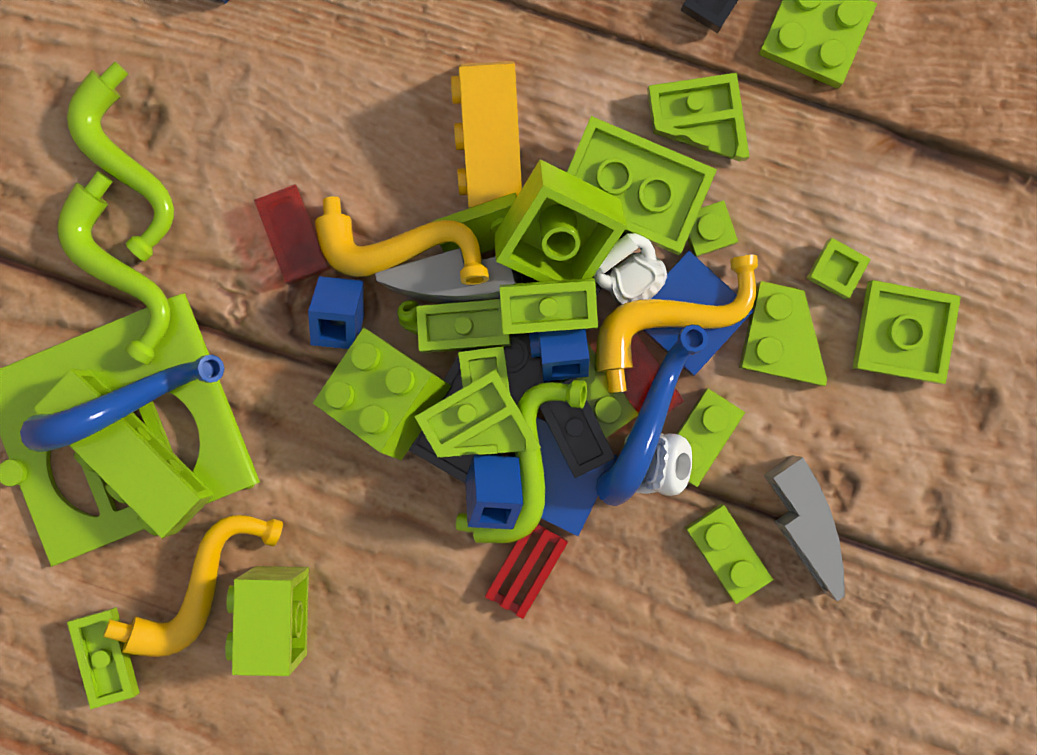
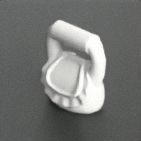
(637, 276)
(669, 467)

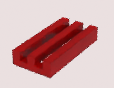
(507, 601)

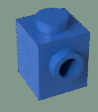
(336, 312)
(562, 353)
(493, 492)

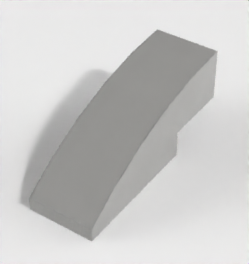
(439, 281)
(809, 523)

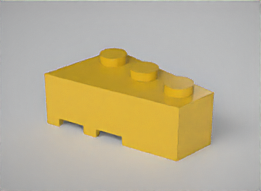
(487, 131)

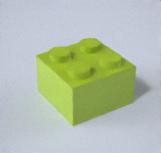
(559, 227)
(379, 393)
(268, 621)

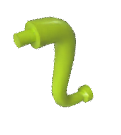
(84, 119)
(76, 239)
(530, 464)

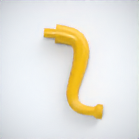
(346, 257)
(619, 327)
(166, 638)

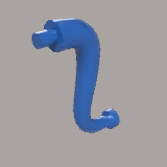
(69, 426)
(632, 464)

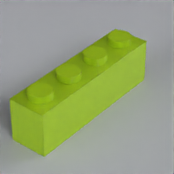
(131, 460)

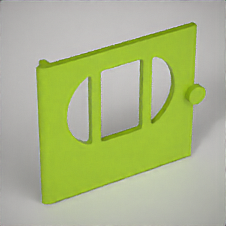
(222, 457)

